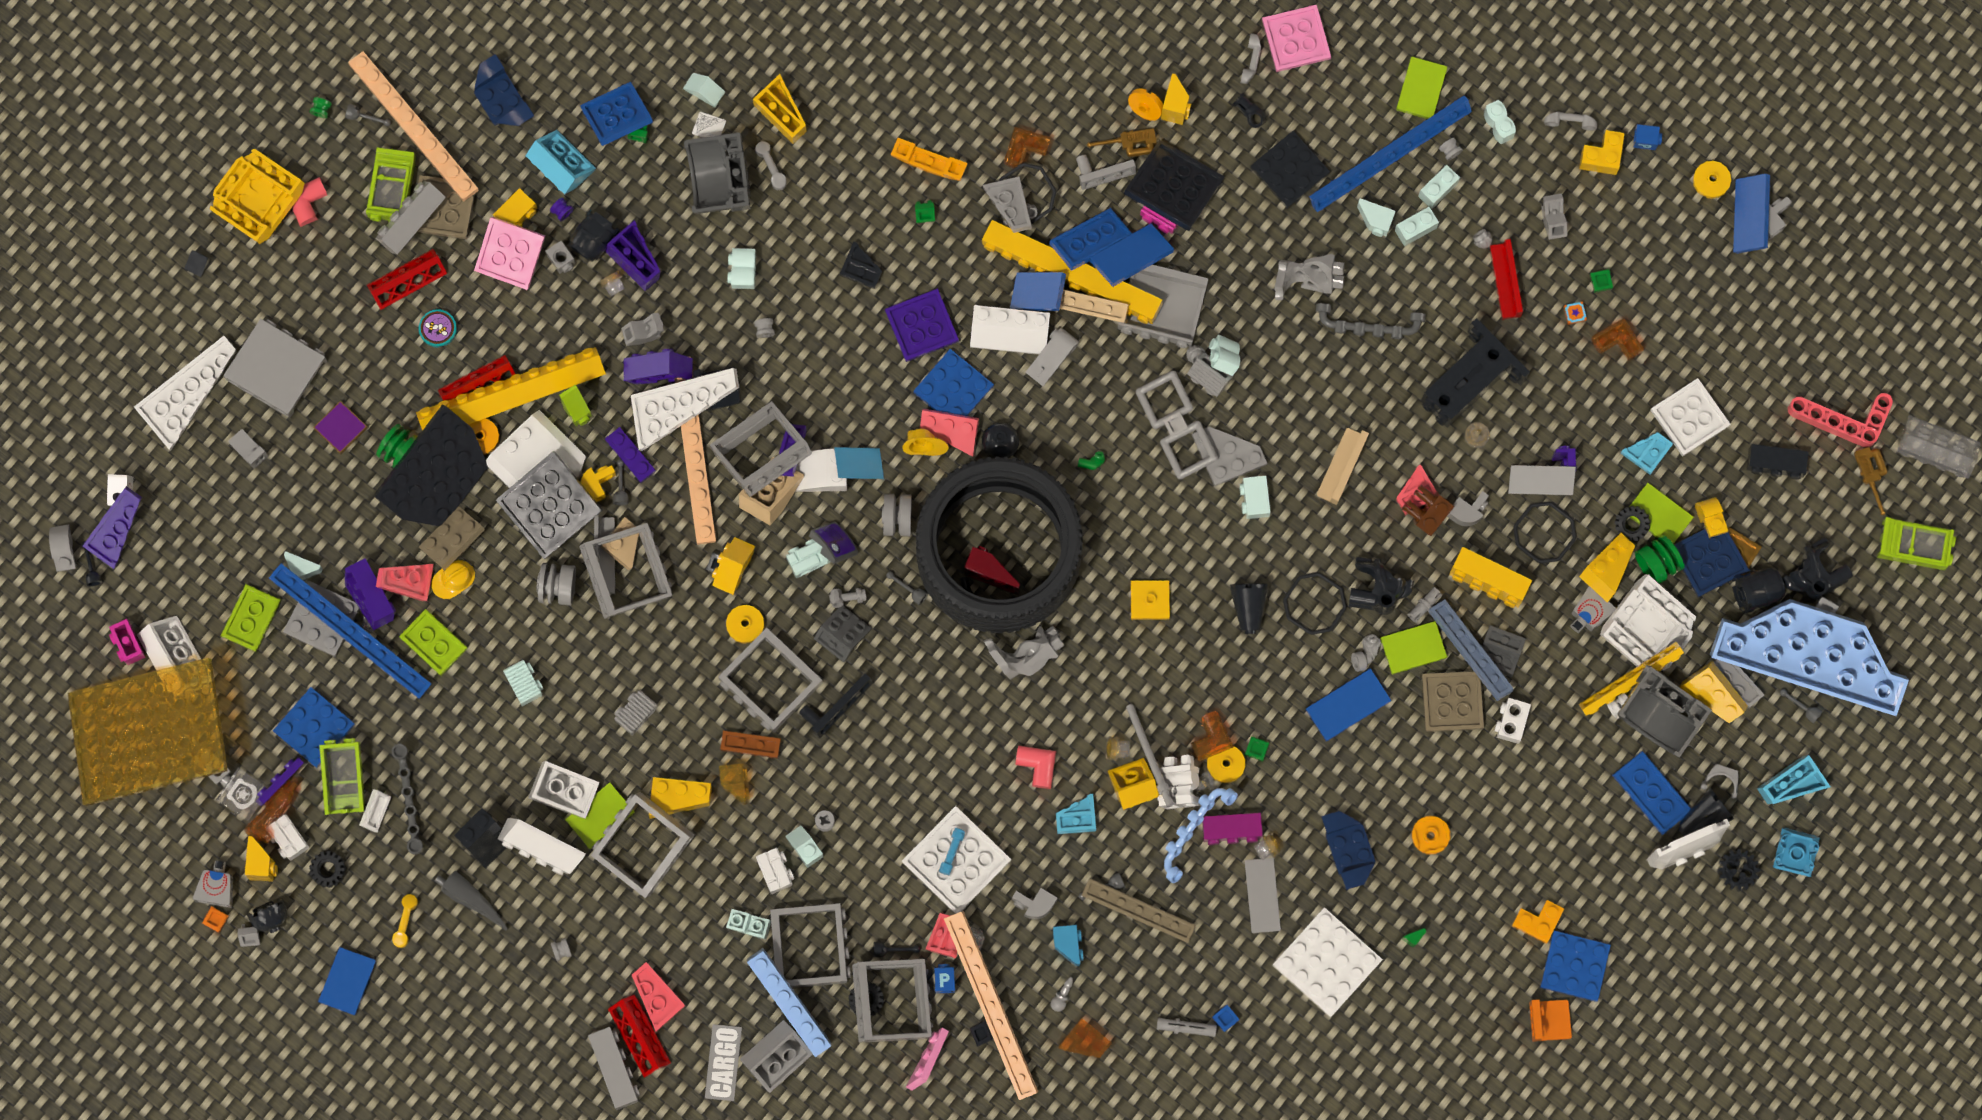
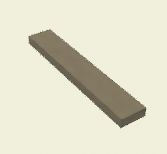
(1138, 910)

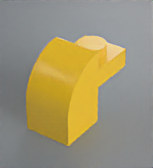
(592, 481)
(1711, 515)

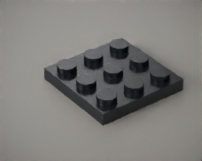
(1290, 169)

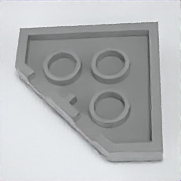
(1234, 456)

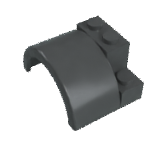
(718, 179)
(1655, 711)

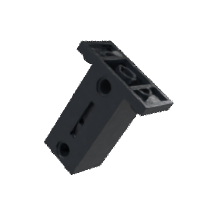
(1472, 376)

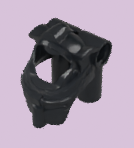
(1812, 578)
(1385, 589)

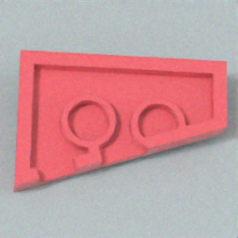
(952, 428)
(406, 580)

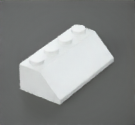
(1009, 329)
(167, 643)
(540, 846)

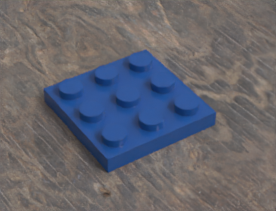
(616, 113)
(953, 386)
(311, 724)
(1575, 966)

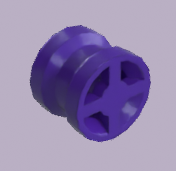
(561, 209)

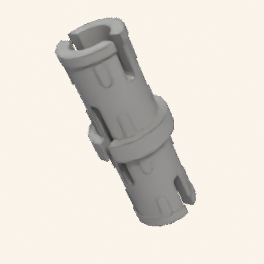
(1424, 604)

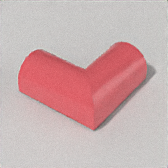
(302, 208)
(1042, 762)

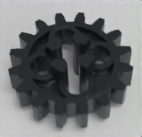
(1727, 874)

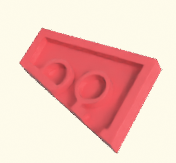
(657, 996)

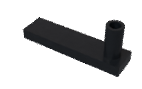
(823, 724)

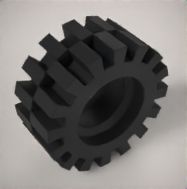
(1641, 515)
(322, 858)
(878, 999)

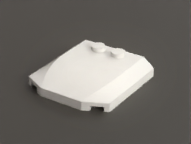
(529, 446)
(1648, 622)
(1688, 846)

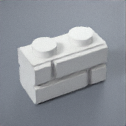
(287, 837)
(774, 870)

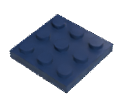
(1710, 561)

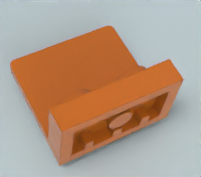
(1550, 1020)

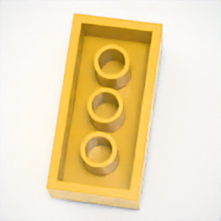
(1490, 578)

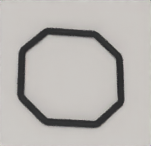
(1048, 181)
(1561, 512)
(1300, 625)

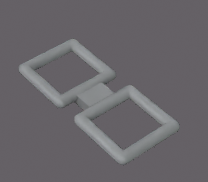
(1176, 425)

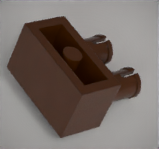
(1432, 514)

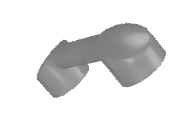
(1248, 74)
(1588, 122)
(778, 179)

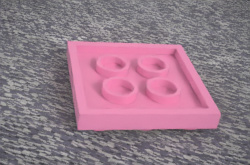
(1296, 38)
(509, 253)

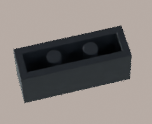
(1777, 461)

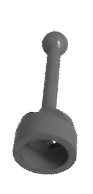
(353, 113)
(620, 497)
(918, 595)
(1812, 713)
(1114, 882)

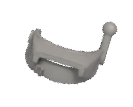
(1722, 770)

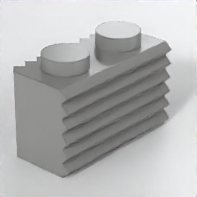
(1210, 378)
(635, 712)

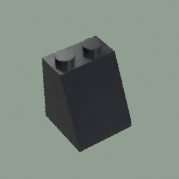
(480, 838)

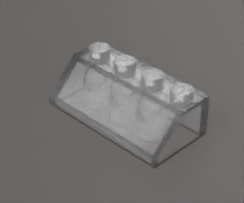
(1938, 447)

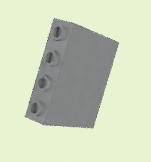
(1181, 305)
(274, 367)

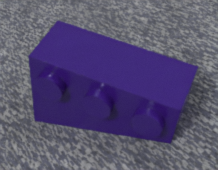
(633, 256)
(657, 366)
(371, 600)

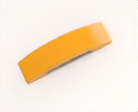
(928, 161)

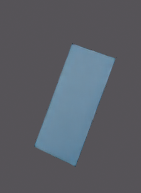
(859, 463)

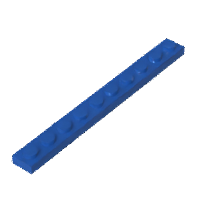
(1390, 153)
(350, 631)

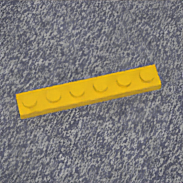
(1625, 683)

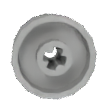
(896, 515)

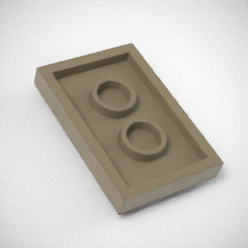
(451, 538)

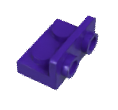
(1565, 454)

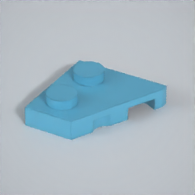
(1077, 818)

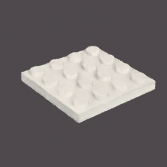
(974, 864)
(1327, 962)

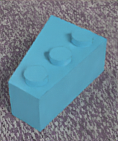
(1793, 781)

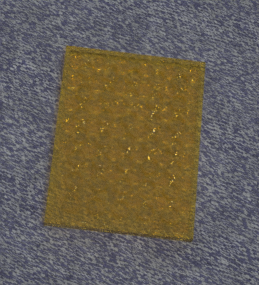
(147, 732)

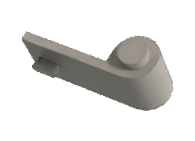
(1052, 356)

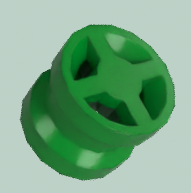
(320, 107)

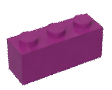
(1232, 828)

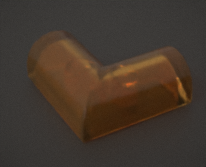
(1021, 143)
(1620, 335)
(1216, 739)

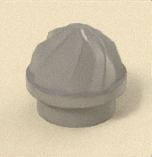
(1482, 239)
(1194, 352)

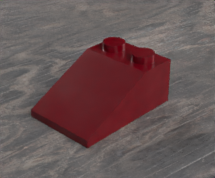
(986, 568)

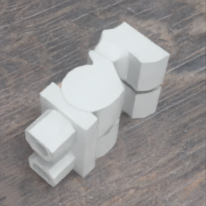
(1182, 780)

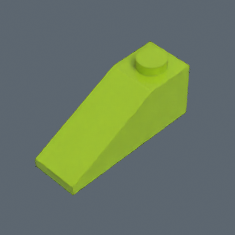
(575, 406)

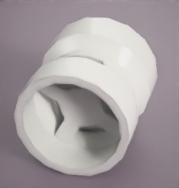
(1615, 706)

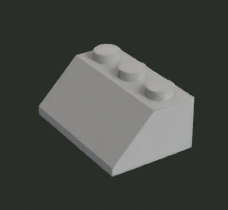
(776, 1056)

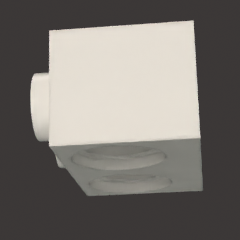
(1517, 722)

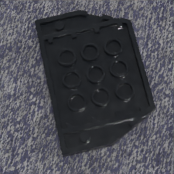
(434, 471)

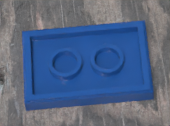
(1038, 291)
(347, 981)

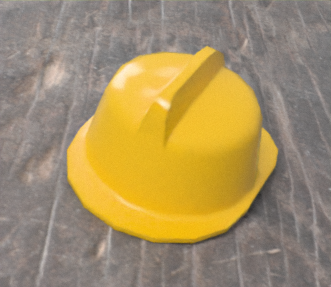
(924, 443)
(453, 580)

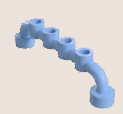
(1185, 833)

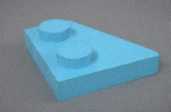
(1648, 452)

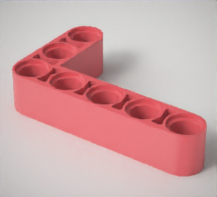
(1844, 421)

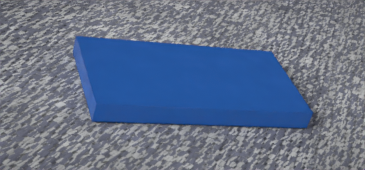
(1751, 213)
(1089, 238)
(1131, 255)
(1348, 705)
(1652, 793)

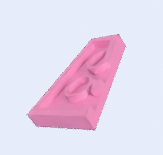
(927, 1059)

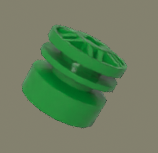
(395, 444)
(1659, 560)

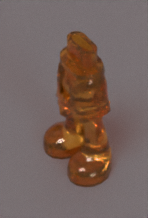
(274, 808)

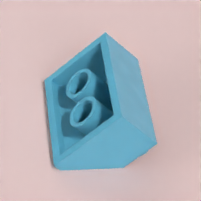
(560, 161)

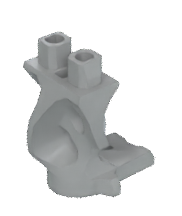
(1317, 270)
(1035, 653)

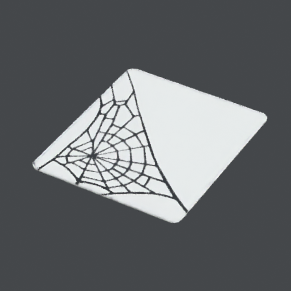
(708, 125)

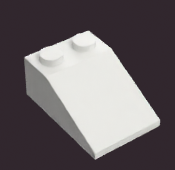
(820, 473)
(563, 789)

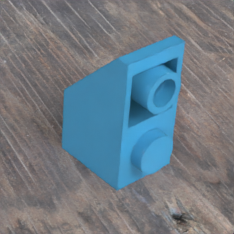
(1066, 943)

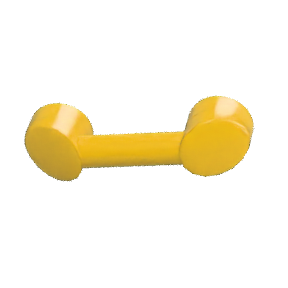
(399, 938)

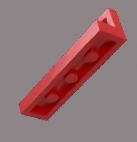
(404, 273)
(1506, 280)
(476, 378)
(642, 1033)

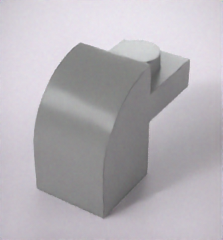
(1554, 217)
(1776, 224)
(643, 331)
(1468, 515)
(61, 548)
(1038, 907)

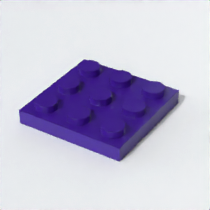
(921, 325)

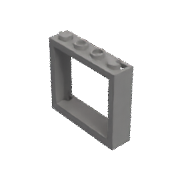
(776, 466)
(597, 579)
(753, 709)
(666, 819)
(841, 935)
(863, 1007)

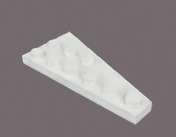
(179, 398)
(670, 406)

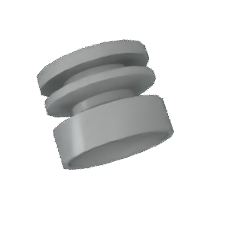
(556, 584)

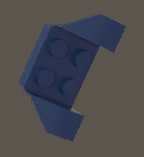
(499, 95)
(1349, 848)

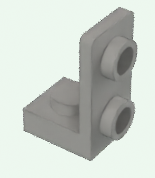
(248, 448)

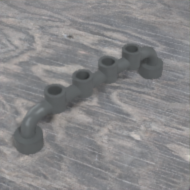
(1360, 328)
(400, 753)

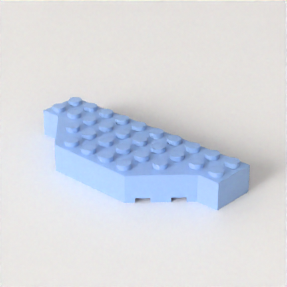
(1813, 652)

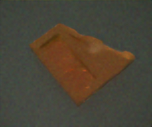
(1085, 1041)

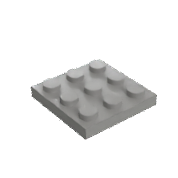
(312, 631)

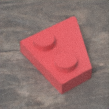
(1407, 493)
(941, 940)

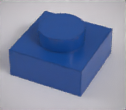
(1225, 1018)

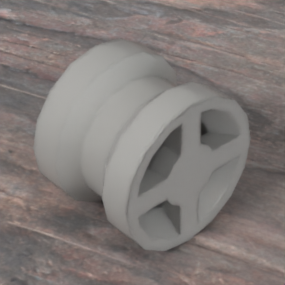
(1450, 149)
(764, 328)
(827, 822)
(561, 949)

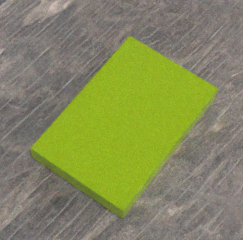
(1421, 88)
(1665, 515)
(251, 618)
(433, 642)
(1413, 648)
(600, 815)

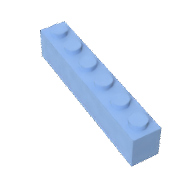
(789, 1002)

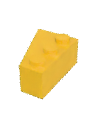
(780, 109)
(1608, 567)
(1715, 692)
(679, 795)

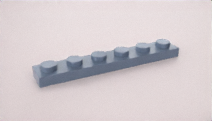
(1471, 650)

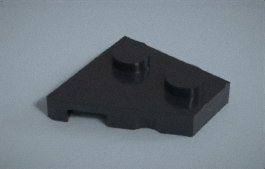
(860, 268)

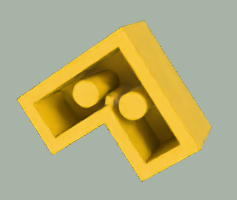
(1604, 158)
(732, 565)

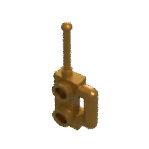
(1131, 138)
(1870, 475)

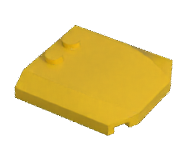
(256, 195)

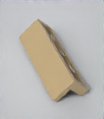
(1094, 306)
(1342, 465)

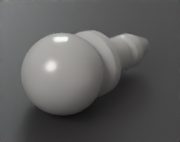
(1059, 1002)

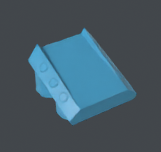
(1796, 852)

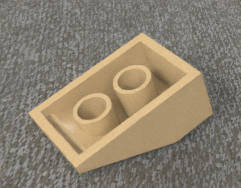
(771, 499)

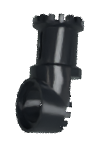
(1249, 110)

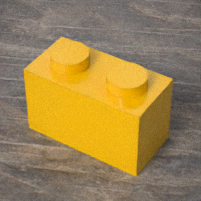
(517, 209)

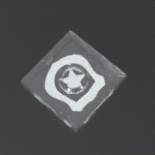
(241, 794)

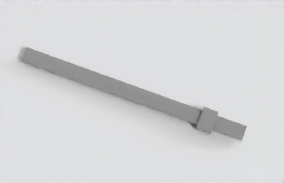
(1162, 787)

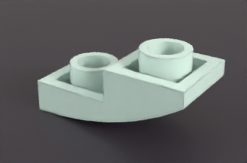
(748, 924)

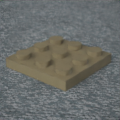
(451, 216)
(1452, 701)

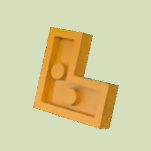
(1539, 926)

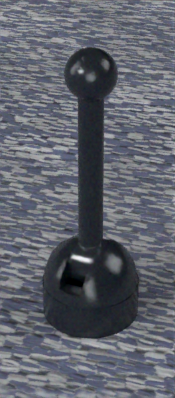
(93, 577)
(880, 949)

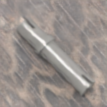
(1186, 1027)

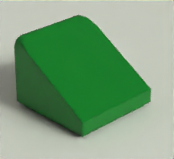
(1413, 938)

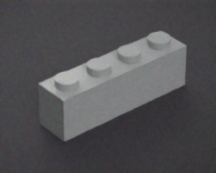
(410, 217)
(613, 1068)

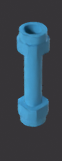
(946, 866)

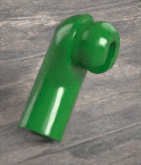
(1093, 463)

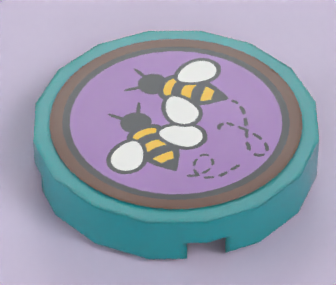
(437, 328)

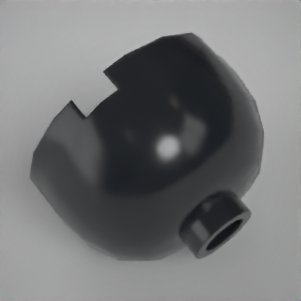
(1000, 440)
(269, 916)

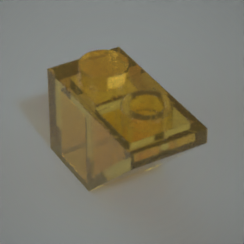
(732, 781)

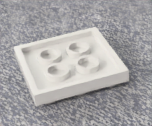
(1690, 417)

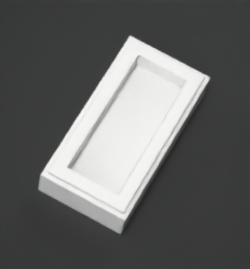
(375, 810)

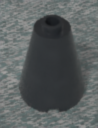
(1249, 604)
(1704, 813)

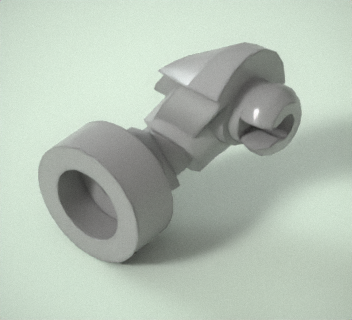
(1370, 646)

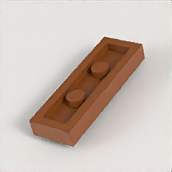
(750, 744)

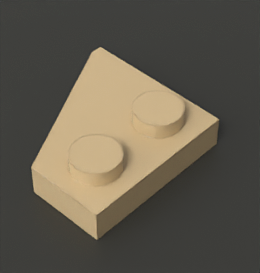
(623, 549)

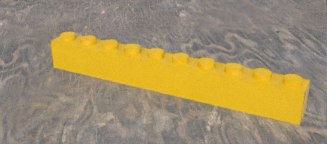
(1084, 278)
(521, 388)

